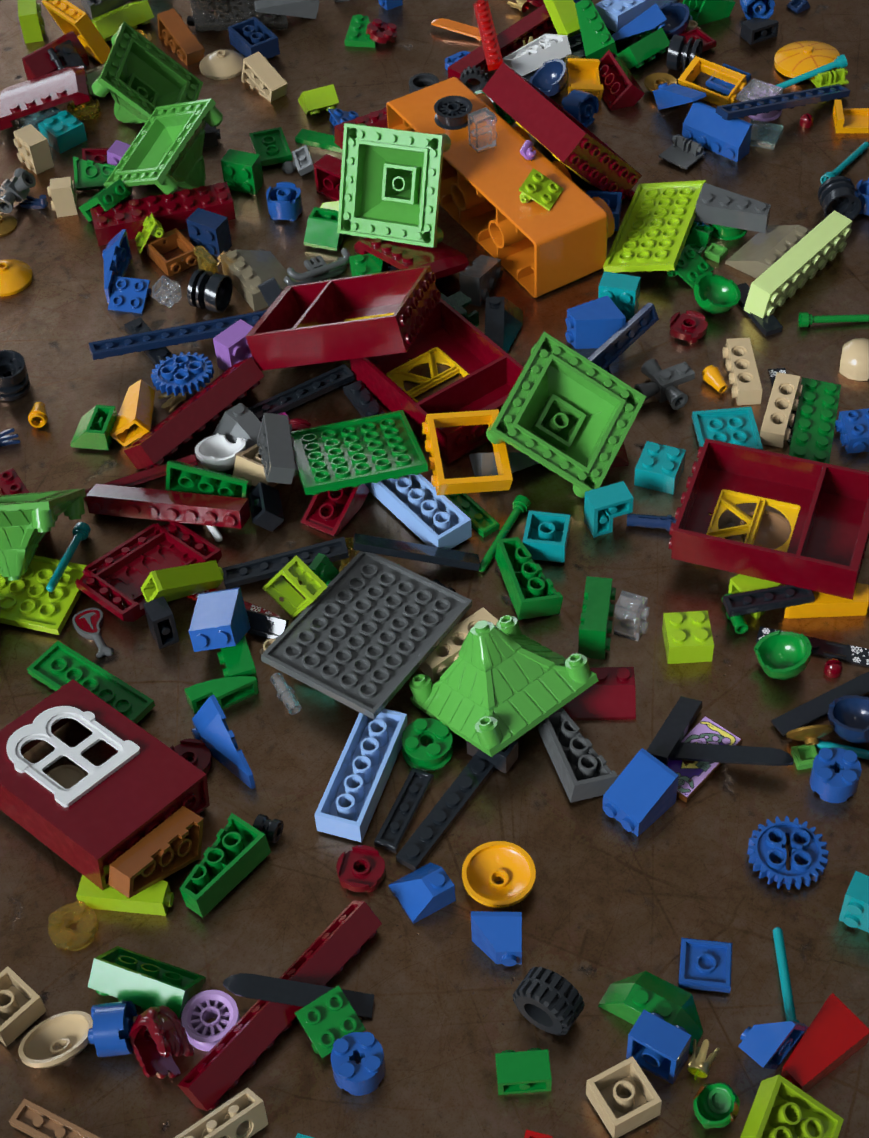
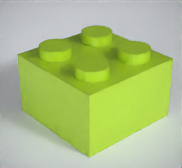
(31, 20)
(687, 637)

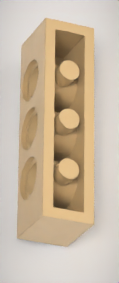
(742, 371)
(780, 409)
(450, 646)
(236, 1118)

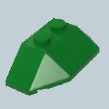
(650, 993)

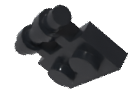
(67, 53)

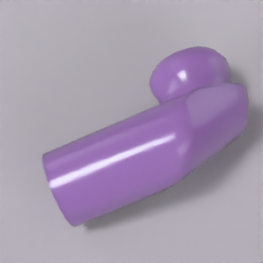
(526, 151)

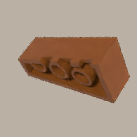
(179, 37)
(159, 853)

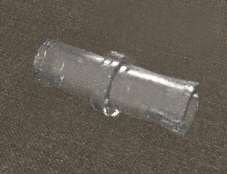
(285, 693)

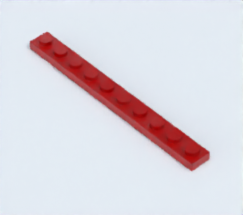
(488, 35)

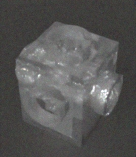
(166, 291)

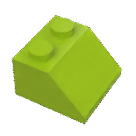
(318, 99)

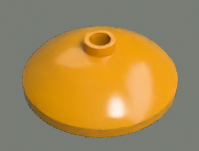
(14, 276)
(494, 863)

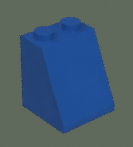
(593, 323)
(218, 620)
(641, 793)

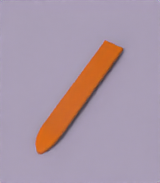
(457, 27)

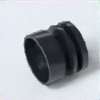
(682, 52)
(839, 195)
(209, 290)
(13, 376)

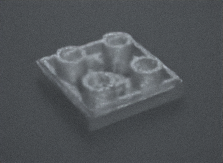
(758, 89)

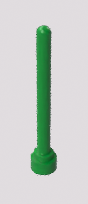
(806, 319)
(520, 506)

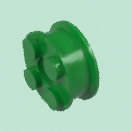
(439, 742)

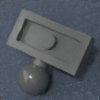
(302, 161)

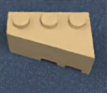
(263, 77)

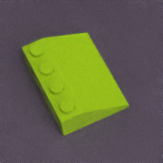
(131, 13)
(789, 1112)

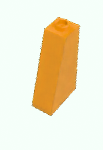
(135, 414)
(832, 606)

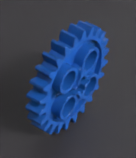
(182, 373)
(810, 853)

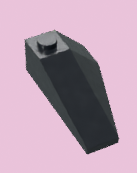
(502, 321)

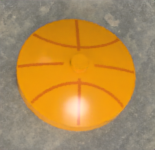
(803, 57)

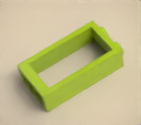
(310, 586)

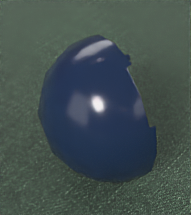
(677, 18)
(551, 77)
(850, 718)

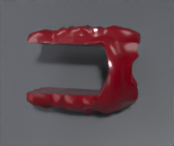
(160, 1042)

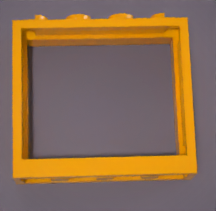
(74, 19)
(469, 484)

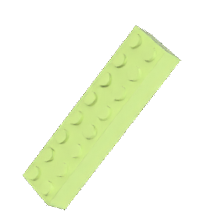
(798, 265)

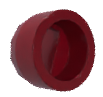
(806, 120)
(833, 668)

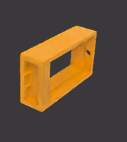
(701, 65)

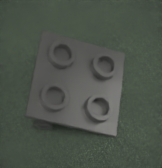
(683, 152)

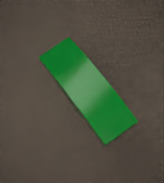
(226, 690)

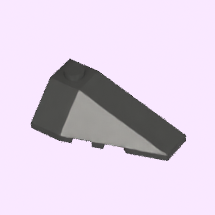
(294, 8)
(239, 423)
(485, 464)

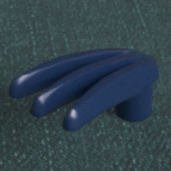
(35, 203)
(4, 438)

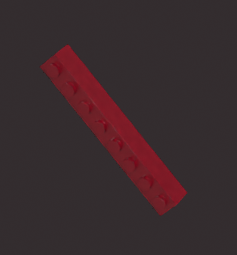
(168, 506)

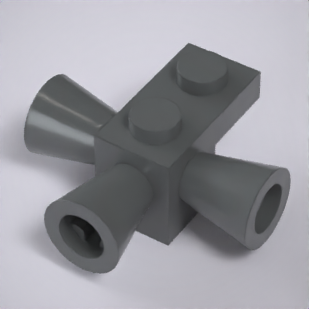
(15, 190)
(665, 382)

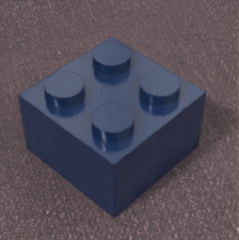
(209, 231)

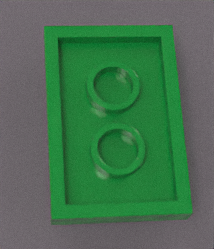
(271, 146)

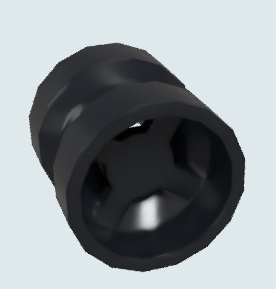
(271, 828)

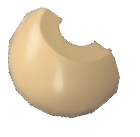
(855, 359)

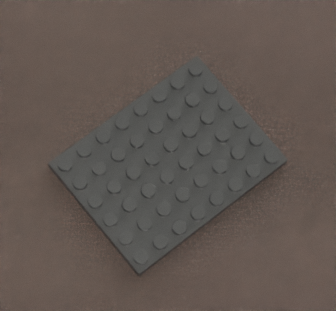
(367, 633)

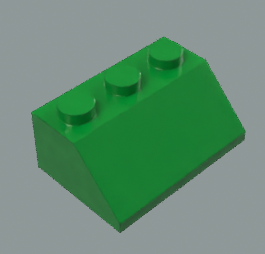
(645, 49)

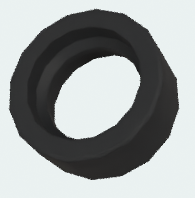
(422, 79)

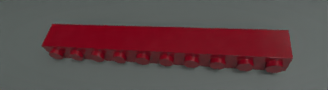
(509, 40)
(266, 1020)

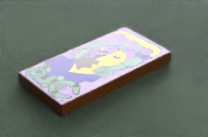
(696, 773)

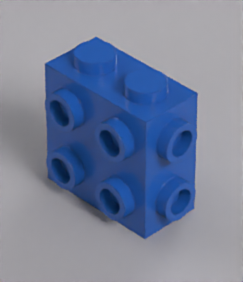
(854, 430)

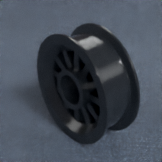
(452, 112)

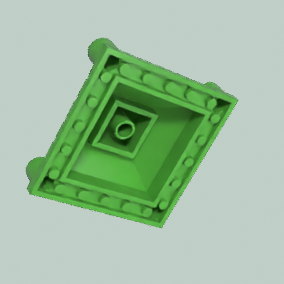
(142, 77)
(169, 148)
(391, 184)
(567, 414)
(25, 522)
(501, 685)

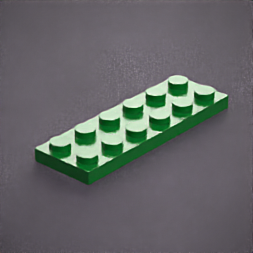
(815, 420)
(63, 664)

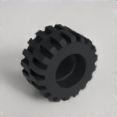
(548, 1001)

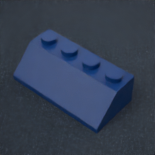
(716, 134)

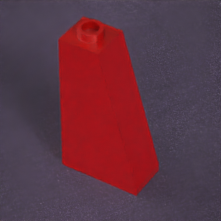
(825, 1045)

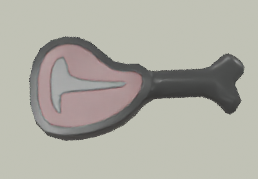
(88, 625)

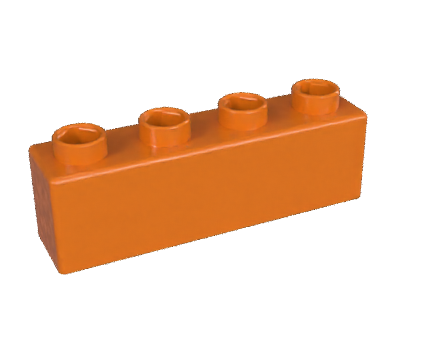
(483, 194)

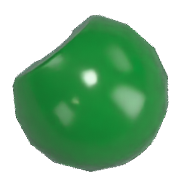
(716, 293)
(783, 654)

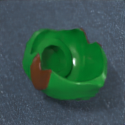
(716, 1105)

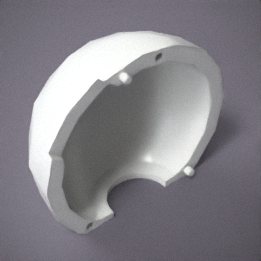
(218, 453)

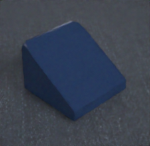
(798, 5)

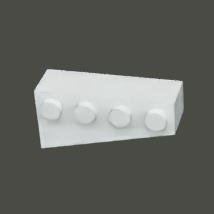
(537, 52)

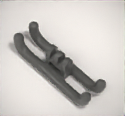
(318, 270)

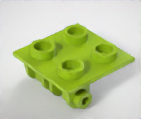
(831, 78)
(540, 190)
(151, 227)

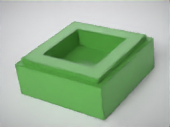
(715, 252)
(804, 756)

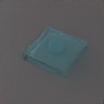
(765, 134)

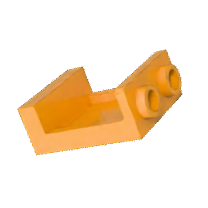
(584, 76)
(850, 119)

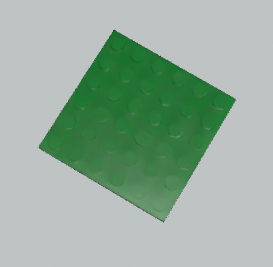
(357, 452)

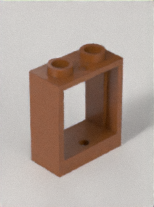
(173, 240)

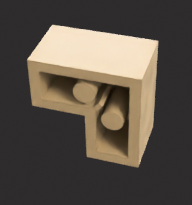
(63, 196)

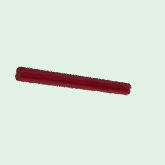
(147, 475)

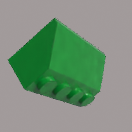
(199, 480)
(143, 980)

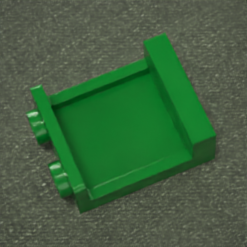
(105, 198)

